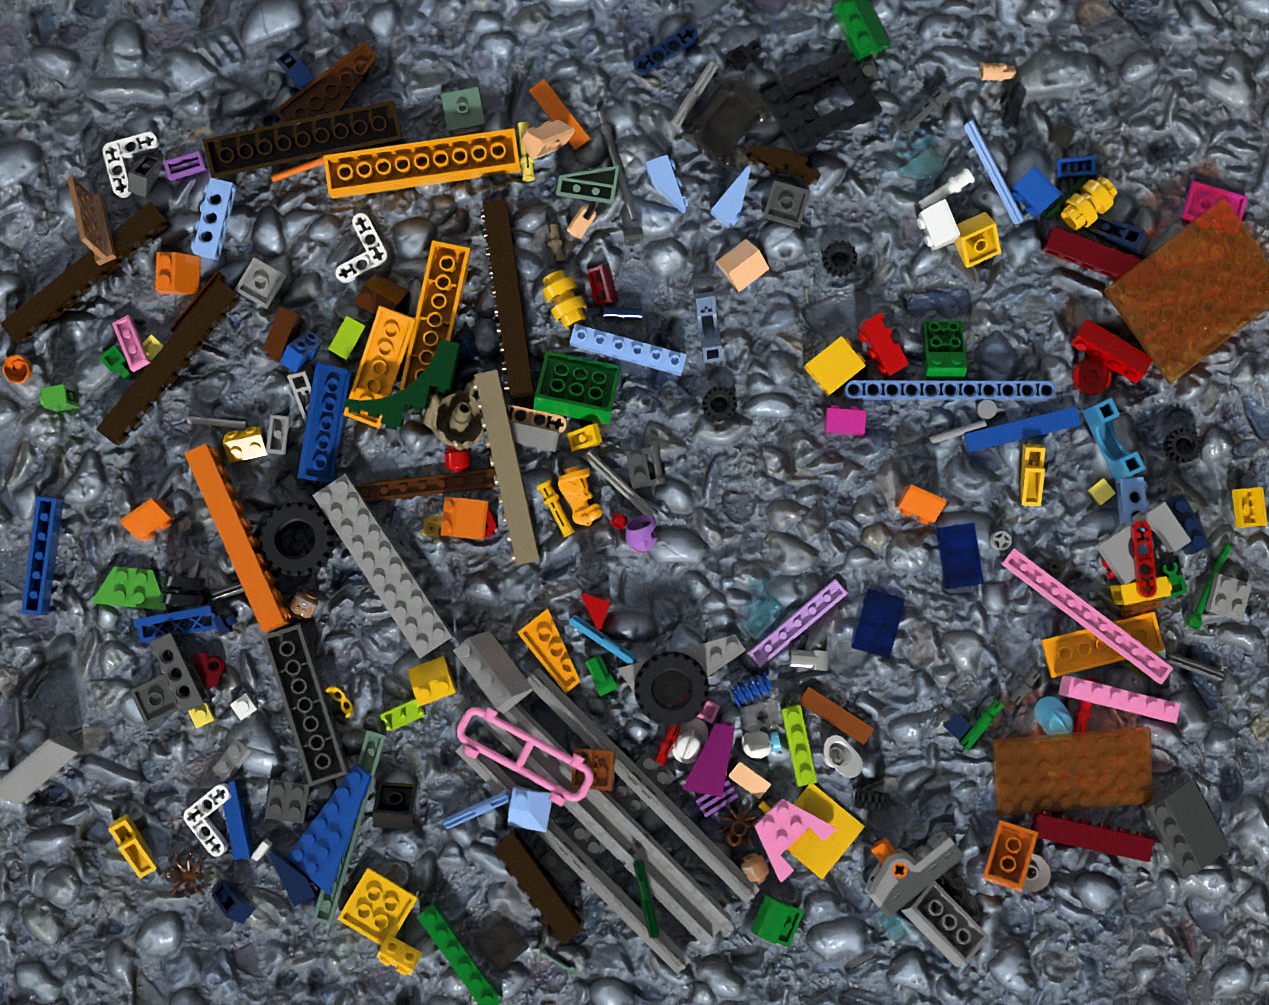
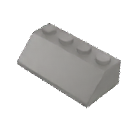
(493, 670)
(945, 924)

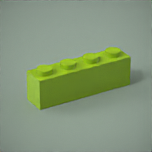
(798, 745)

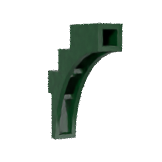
(393, 408)

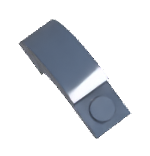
(708, 327)

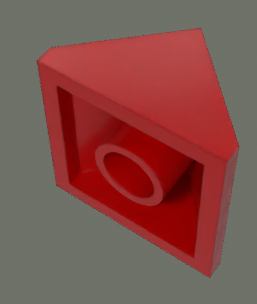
(597, 608)

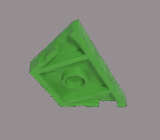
(131, 589)

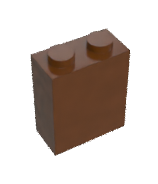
(282, 332)

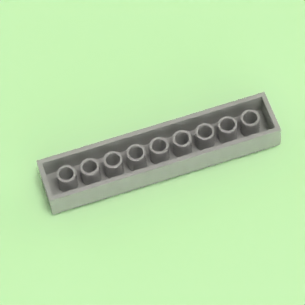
(383, 565)

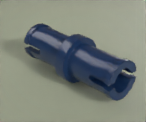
(622, 313)

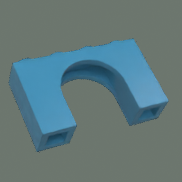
(1118, 459)

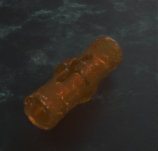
(1140, 607)

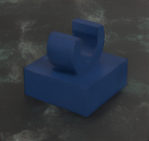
(223, 624)

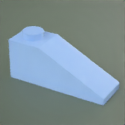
(730, 204)

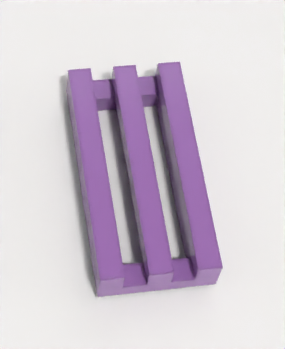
(167, 163)
(718, 806)

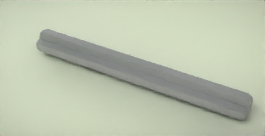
(619, 484)

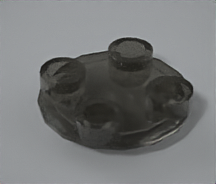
(954, 886)

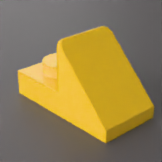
(584, 437)

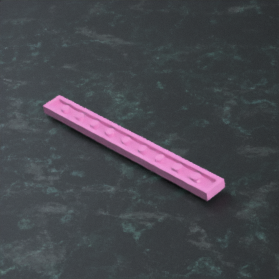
(1087, 616)

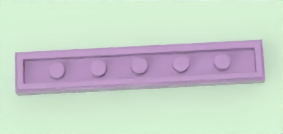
(797, 623)

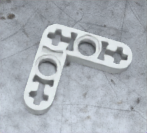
(122, 154)
(367, 256)
(203, 820)

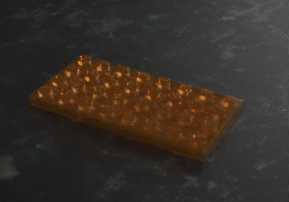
(1072, 771)

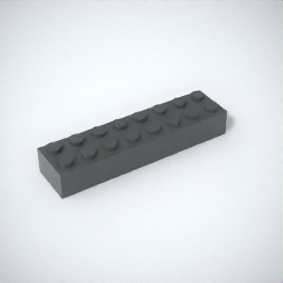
(306, 704)

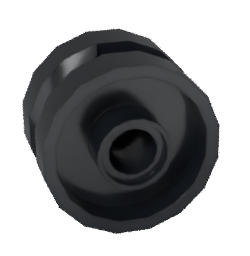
(182, 591)

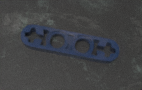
(664, 48)

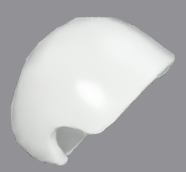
(756, 744)

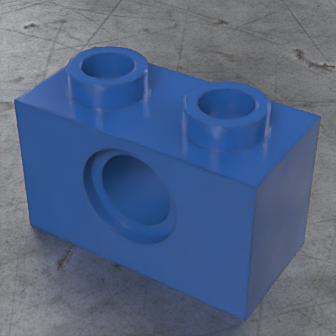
(301, 351)

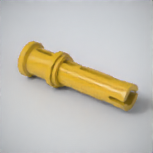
(551, 499)

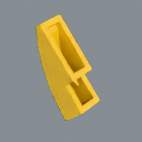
(1032, 474)
(132, 845)

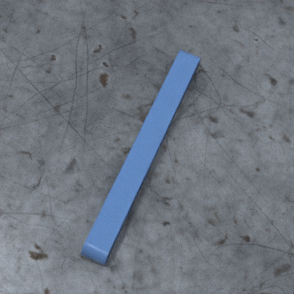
(957, 386)

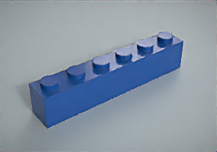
(42, 556)

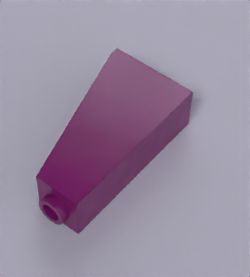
(712, 764)

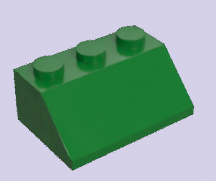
(860, 27)

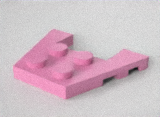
(782, 827)

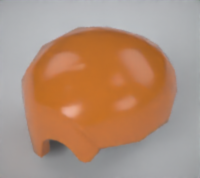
(17, 368)

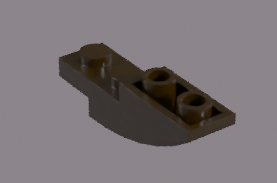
(775, 158)

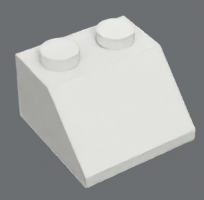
(938, 225)

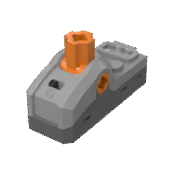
(895, 887)

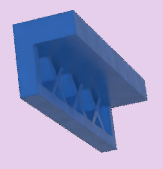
(172, 617)
(238, 822)

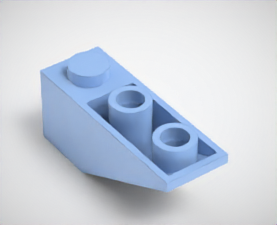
(663, 179)

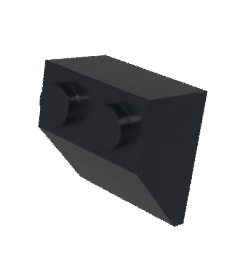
(395, 805)

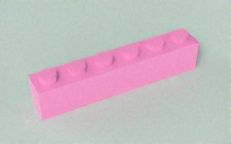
(1119, 699)

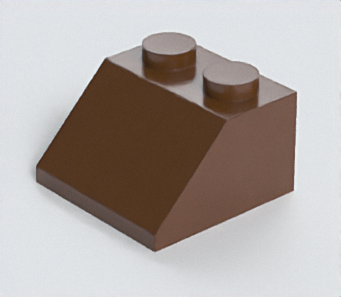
(380, 292)

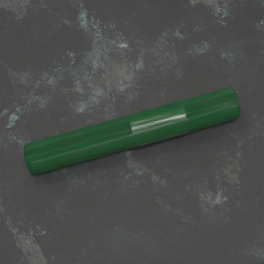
(646, 898)

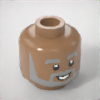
(303, 604)
(755, 868)

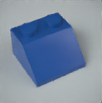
(1035, 192)

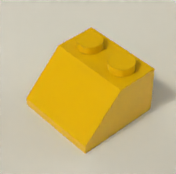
(977, 239)
(432, 681)

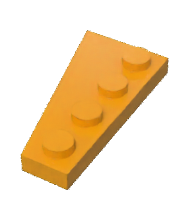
(547, 645)

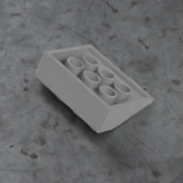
(39, 769)

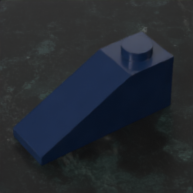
(1119, 234)
(296, 882)

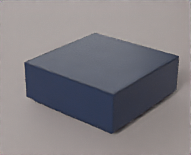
(957, 726)

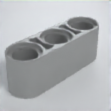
(535, 437)

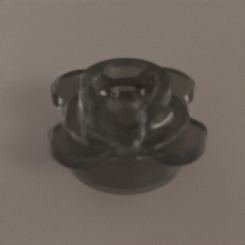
(1048, 566)

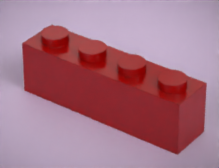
(1111, 351)

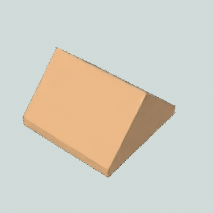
(743, 265)

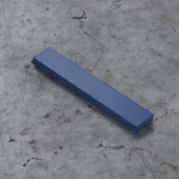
(1022, 429)

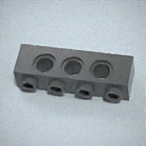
(189, 674)

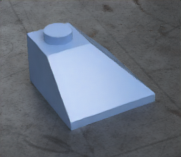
(529, 809)

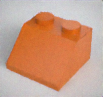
(177, 273)
(920, 504)
(464, 518)
(148, 519)

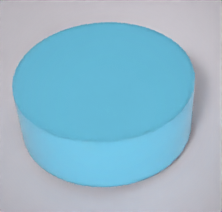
(775, 741)

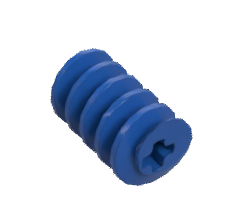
(751, 689)

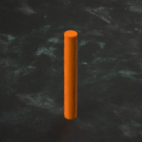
(297, 169)

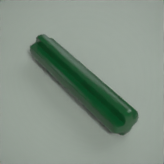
(1059, 204)

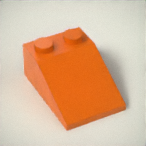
(1010, 856)

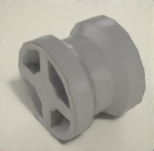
(1004, 541)

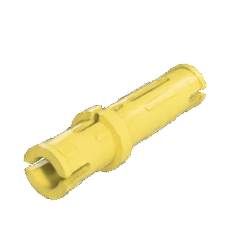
(528, 173)

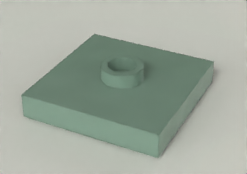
(463, 109)

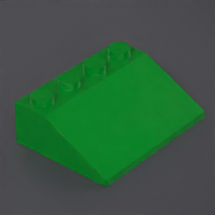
(577, 387)

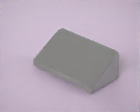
(277, 434)

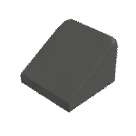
(633, 235)

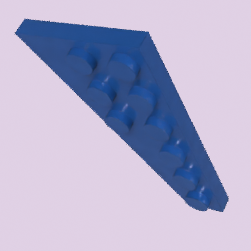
(329, 835)

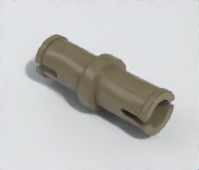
(555, 244)

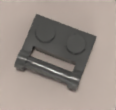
(639, 469)

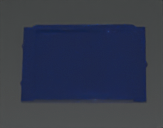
(959, 556)
(878, 623)

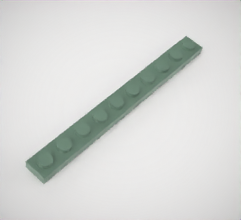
(369, 760)

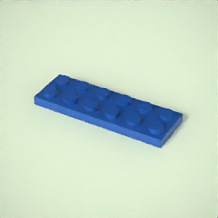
(324, 423)

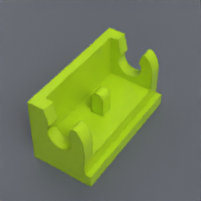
(346, 337)
(402, 715)

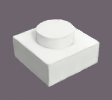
(244, 706)

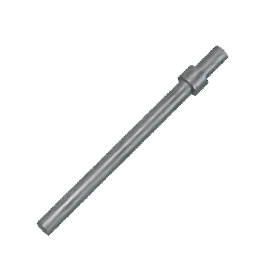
(606, 131)

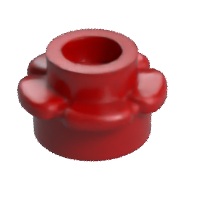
(619, 520)

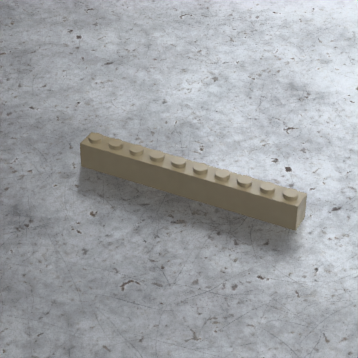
(507, 467)

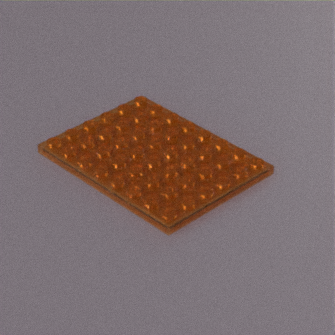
(1194, 291)

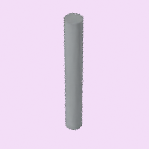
(217, 422)
(958, 431)

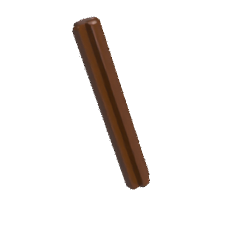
(217, 275)

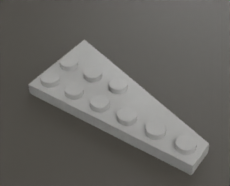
(672, 683)

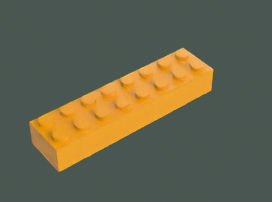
(437, 307)

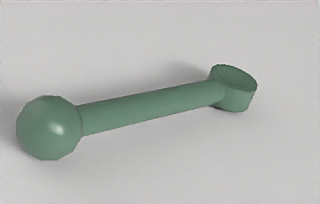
(571, 970)

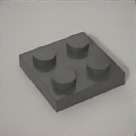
(786, 204)
(154, 700)
(287, 801)

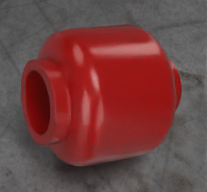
(456, 459)

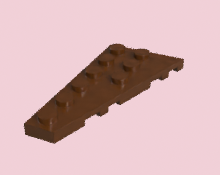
(331, 89)

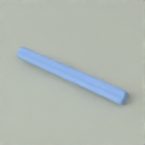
(994, 172)

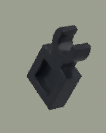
(741, 56)

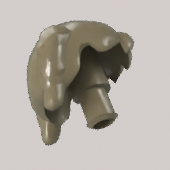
(455, 418)

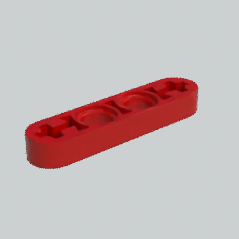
(1139, 559)

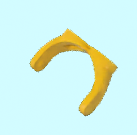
(332, 690)

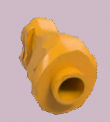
(576, 491)

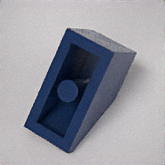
(295, 69)
(233, 902)

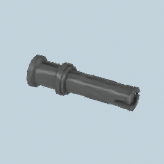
(931, 104)

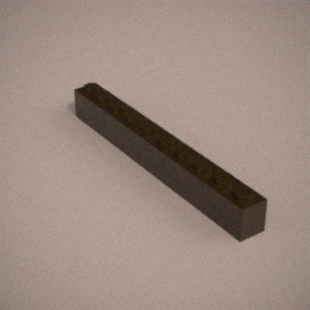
(83, 275)
(168, 363)

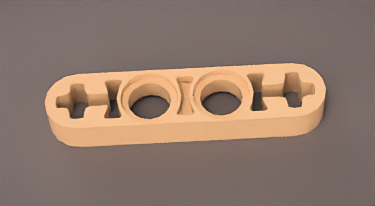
(531, 414)

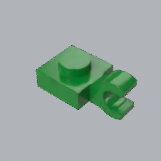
(115, 361)

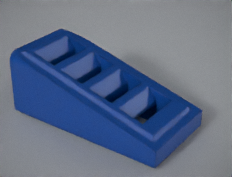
(1076, 174)

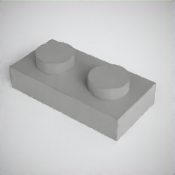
(231, 760)

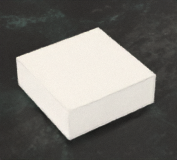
(260, 851)

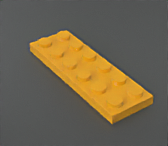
(381, 360)
(1084, 650)

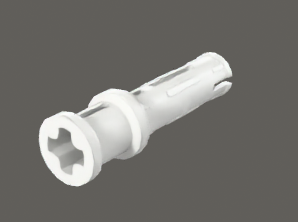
(953, 185)

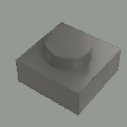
(868, 72)

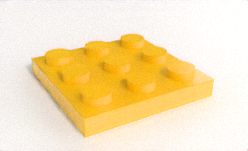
(377, 907)

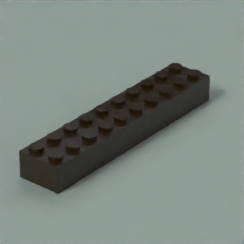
(302, 139)
(508, 296)

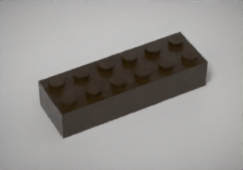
(539, 886)

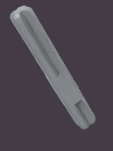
(694, 94)

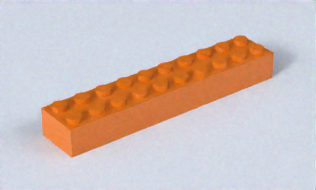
(238, 538)

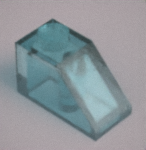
(922, 167)
(763, 617)

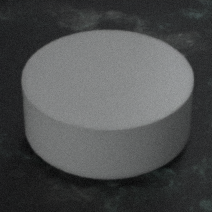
(986, 409)

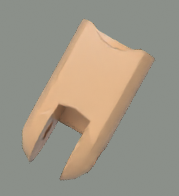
(579, 223)

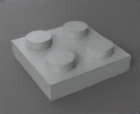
(261, 283)
(1228, 597)

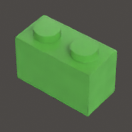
(59, 397)

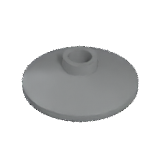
(1041, 877)

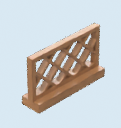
(92, 222)

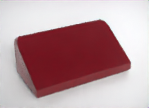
(602, 285)

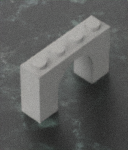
(1115, 546)

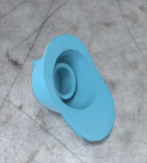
(1053, 716)

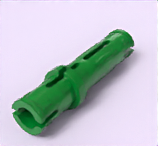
(981, 724)

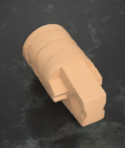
(997, 72)

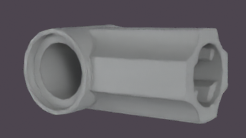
(810, 659)

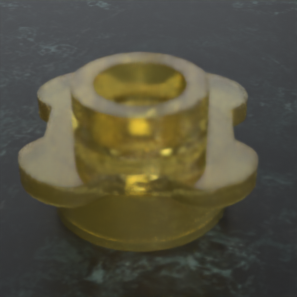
(426, 528)

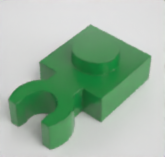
(1177, 581)

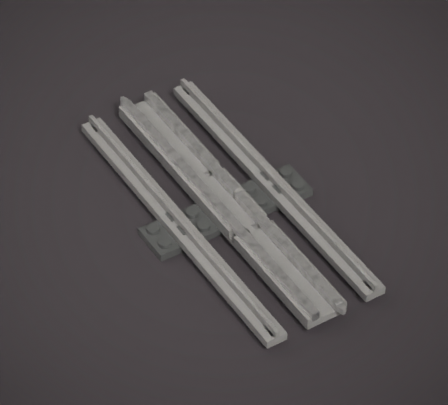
(609, 822)

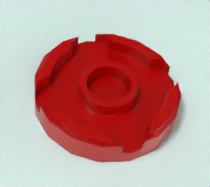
(1091, 377)

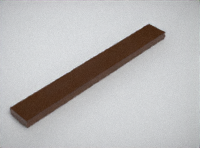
(427, 485)

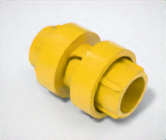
(1083, 208)
(561, 292)

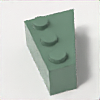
(591, 185)

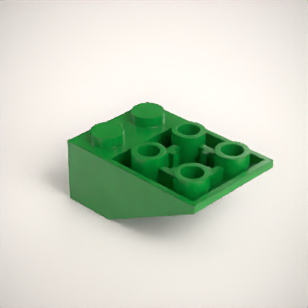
(943, 351)

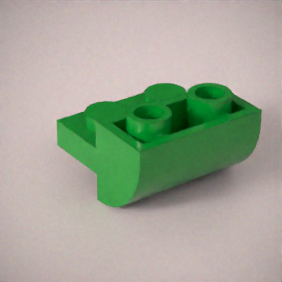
(777, 921)

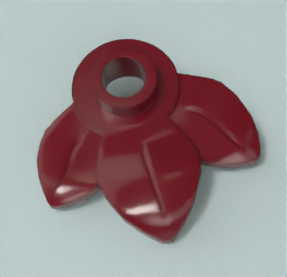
(205, 668)

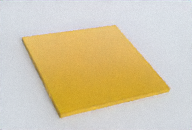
(820, 854)

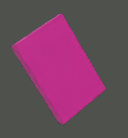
(1203, 196)

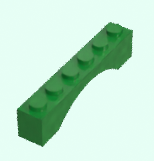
(471, 975)

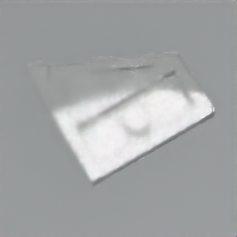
(514, 903)

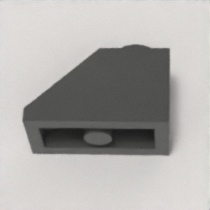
(144, 175)

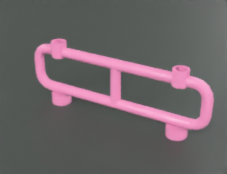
(558, 793)

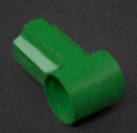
(602, 678)

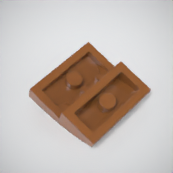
(602, 765)

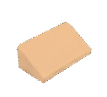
(749, 779)

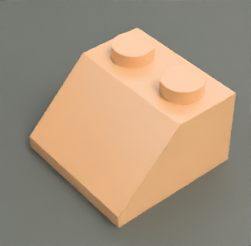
(547, 138)

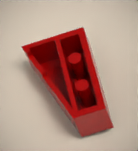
(882, 346)

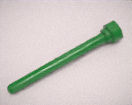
(1195, 619)

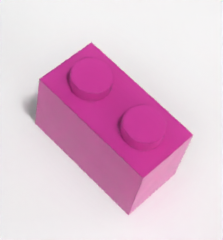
(845, 421)

